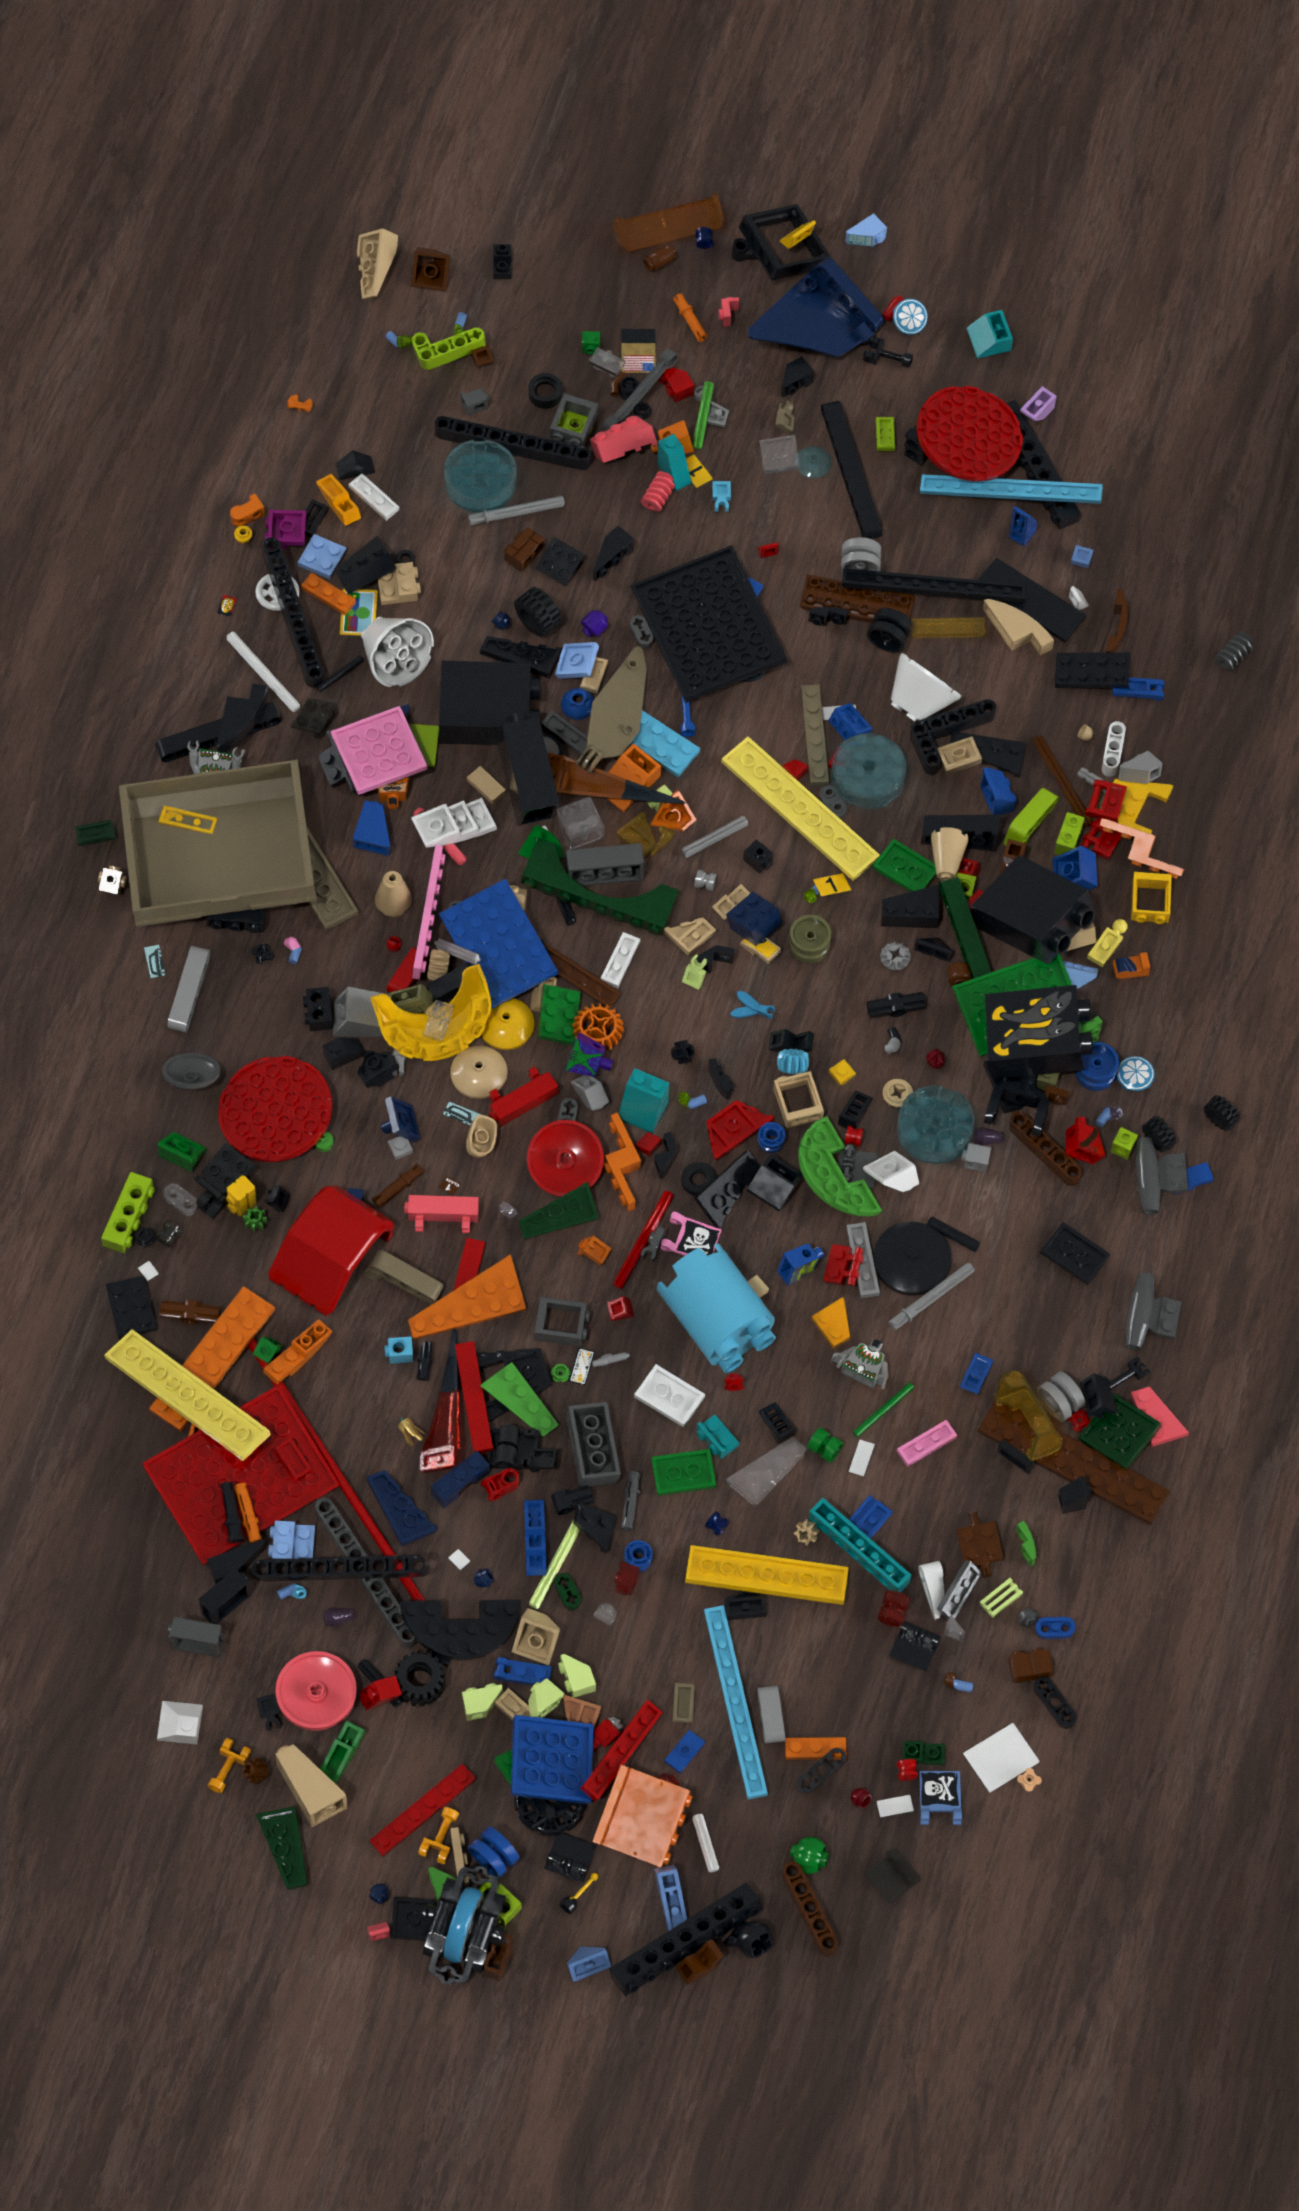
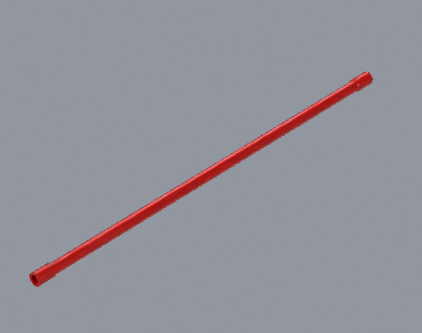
(345, 1486)

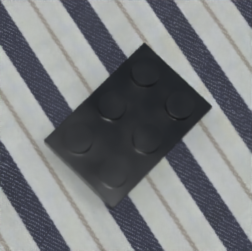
(1075, 1253)
(131, 1306)

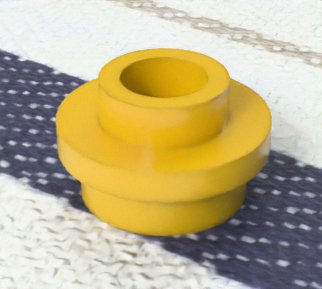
(243, 538)

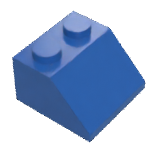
(997, 791)
(1077, 866)

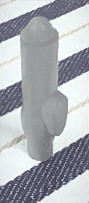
(609, 1358)

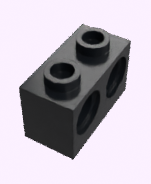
(913, 449)
(319, 1008)

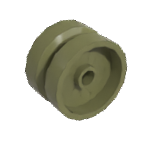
(810, 939)

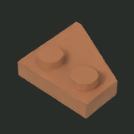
(581, 1711)

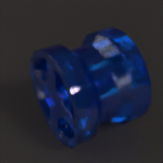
(704, 237)
(717, 1523)

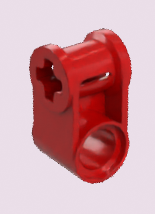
(499, 1485)

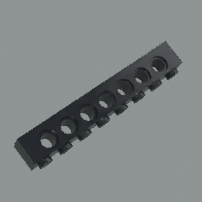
(1069, 513)
(689, 1930)

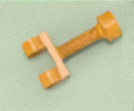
(217, 1784)
(449, 1815)

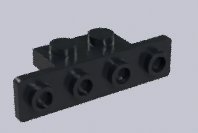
(334, 766)

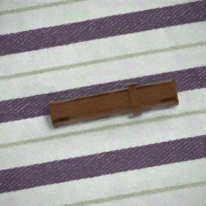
(404, 1180)

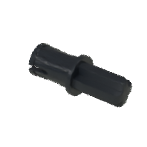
(424, 1361)

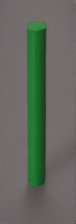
(883, 1409)

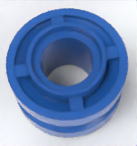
(771, 1129)
(638, 1547)

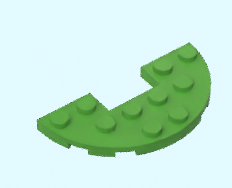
(825, 1175)

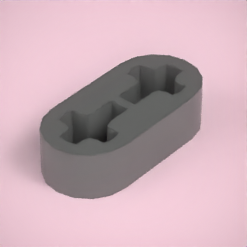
(645, 630)

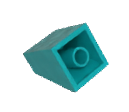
(644, 1100)

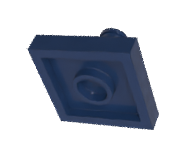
(401, 1120)

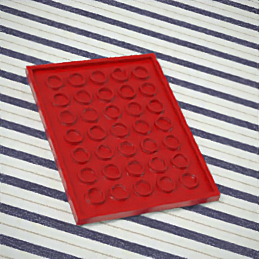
(194, 1468)

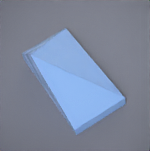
(1080, 974)

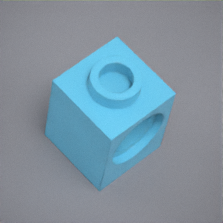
(400, 1342)

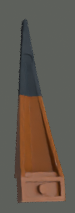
(573, 780)

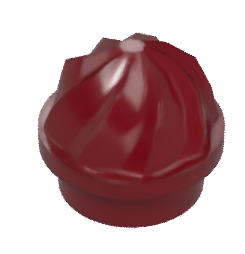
(935, 1058)
(860, 1798)

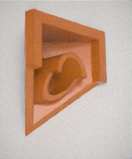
(674, 815)

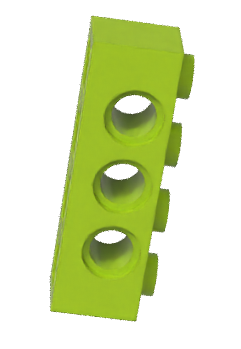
(134, 1185)

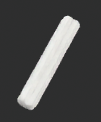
(705, 1843)

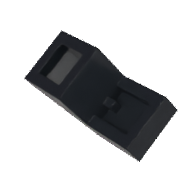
(716, 953)
(785, 1039)
(665, 1159)

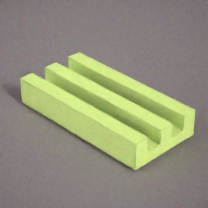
(1013, 1587)

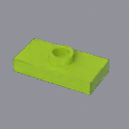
(885, 434)

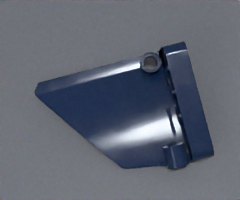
(820, 314)

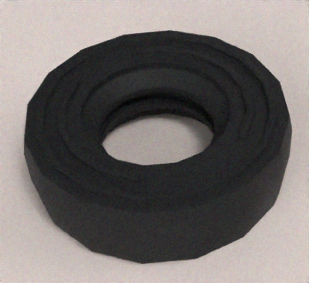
(690, 1170)

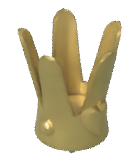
(407, 1426)

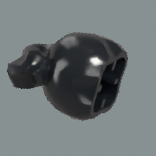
(751, 1938)

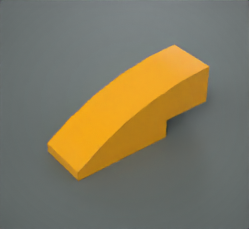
(339, 499)

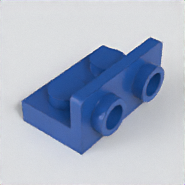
(849, 721)

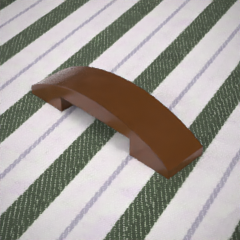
(1120, 608)

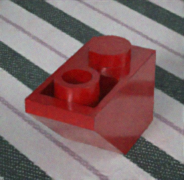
(677, 384)
(380, 1692)

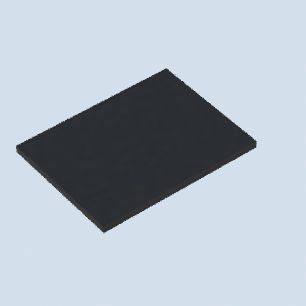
(708, 624)

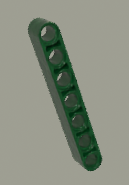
(964, 926)

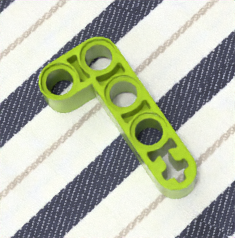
(451, 345)
(1031, 816)

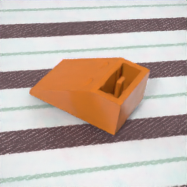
(635, 767)

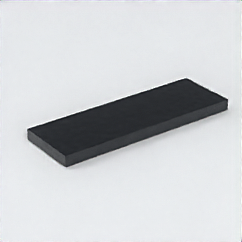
(1042, 605)

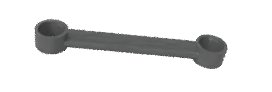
(666, 361)

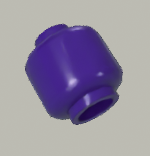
(594, 623)

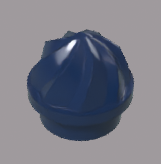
(501, 620)
(483, 1578)
(379, 1893)

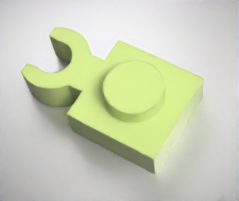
(694, 974)

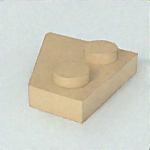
(690, 935)

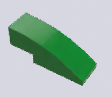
(342, 1750)

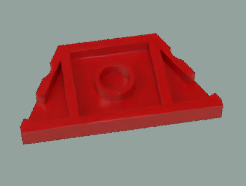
(733, 1127)

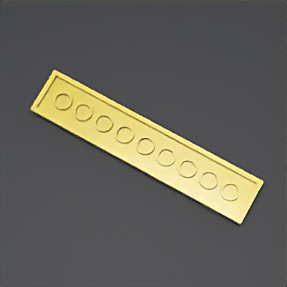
(800, 808)
(187, 1395)

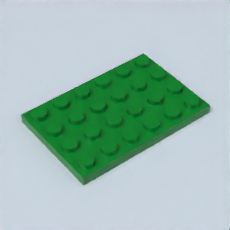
(1017, 977)

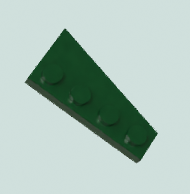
(565, 1212)
(285, 1843)

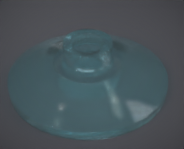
(814, 468)

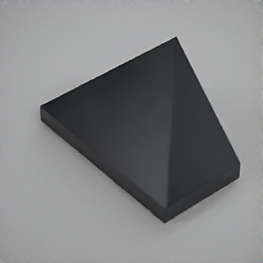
(933, 947)

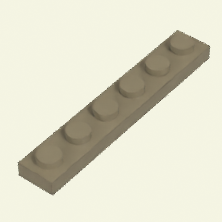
(814, 735)

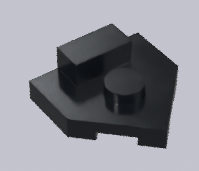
(377, 1068)

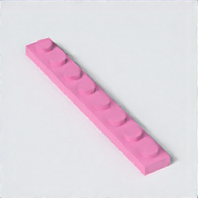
(428, 919)

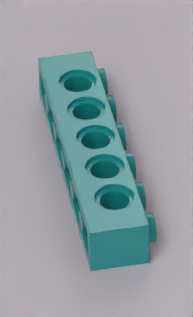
(859, 1546)

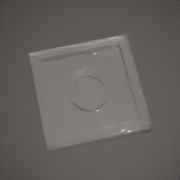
(779, 454)

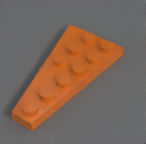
(481, 1299)

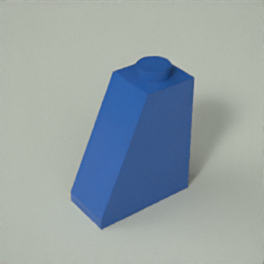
(371, 830)

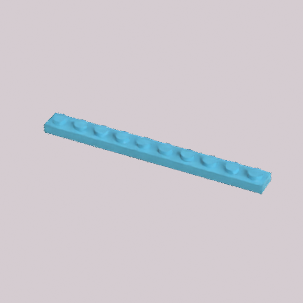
(1012, 489)
(735, 1702)

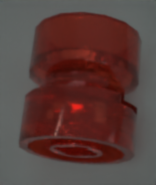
(894, 1607)

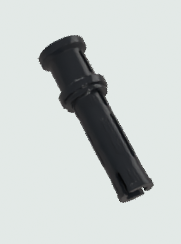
(232, 1521)

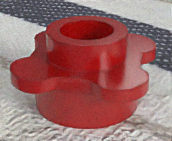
(733, 1382)
(1081, 1414)

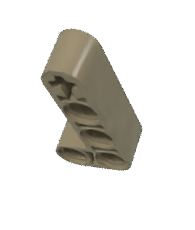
(404, 1276)

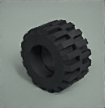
(537, 611)
(424, 1663)

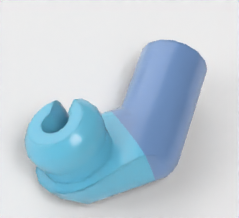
(292, 1590)

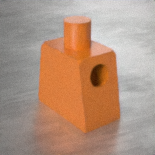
(680, 431)

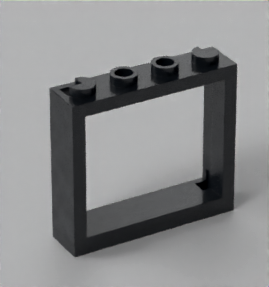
(749, 228)

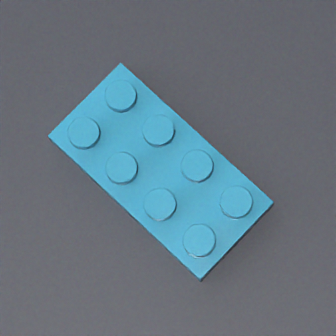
(665, 745)

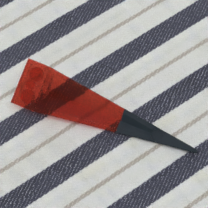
(443, 1437)

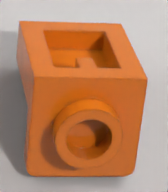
(594, 1249)

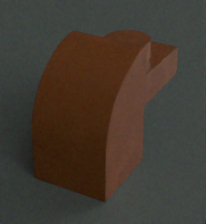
(1012, 850)
(700, 1963)

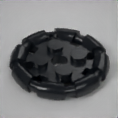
(562, 1808)

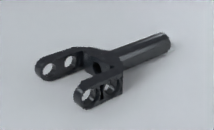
(1022, 1093)

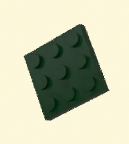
(1120, 1434)

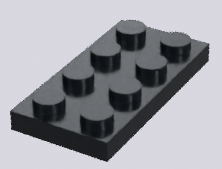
(1092, 670)

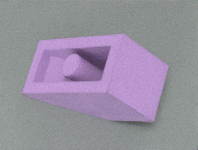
(1039, 405)

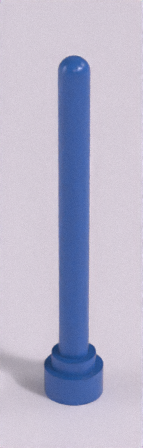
(687, 727)

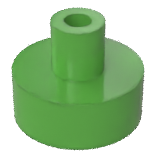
(325, 1142)

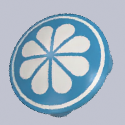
(910, 316)
(1135, 1073)

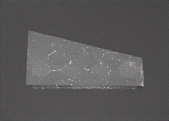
(764, 1473)

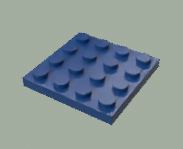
(551, 1759)

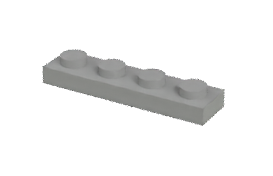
(867, 1279)

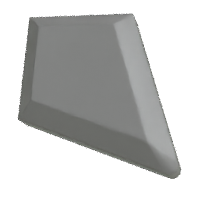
(717, 415)

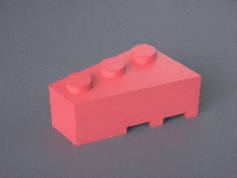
(622, 438)

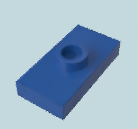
(684, 1752)

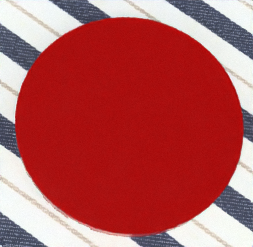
(969, 433)
(275, 1109)

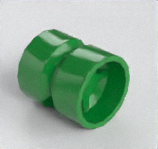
(825, 1445)

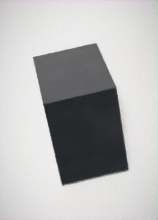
(354, 464)

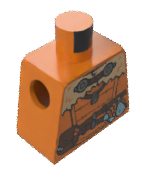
(394, 792)

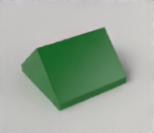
(181, 1151)

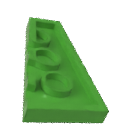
(516, 1394)

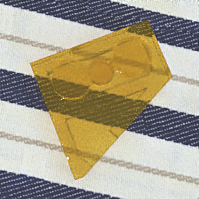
(638, 832)

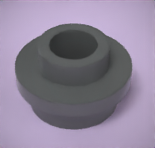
(1027, 1617)

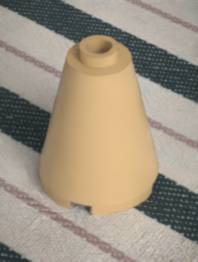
(948, 851)
(393, 895)

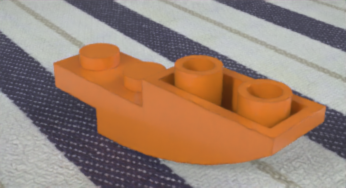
(299, 1352)

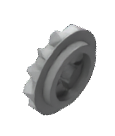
(899, 962)

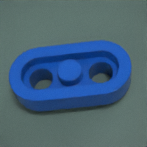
(1054, 1626)

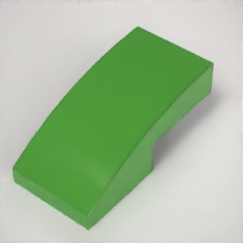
(1028, 1546)

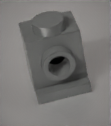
(474, 401)

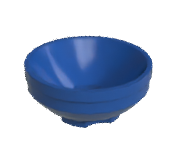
(577, 710)

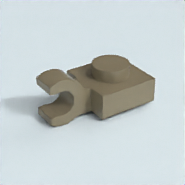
(785, 419)

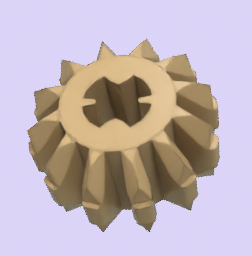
(438, 964)

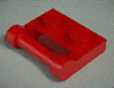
(1112, 801)

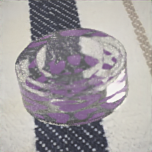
(506, 1209)

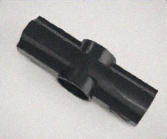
(896, 1004)

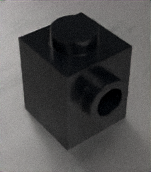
(758, 856)

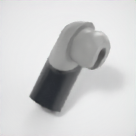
(895, 1041)

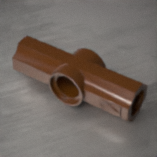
(190, 1312)

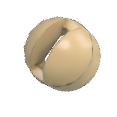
(1085, 733)

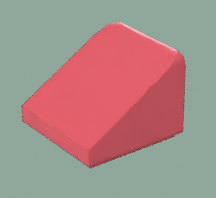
(378, 1931)

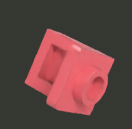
(727, 305)

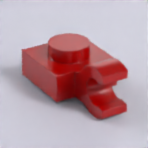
(604, 1735)

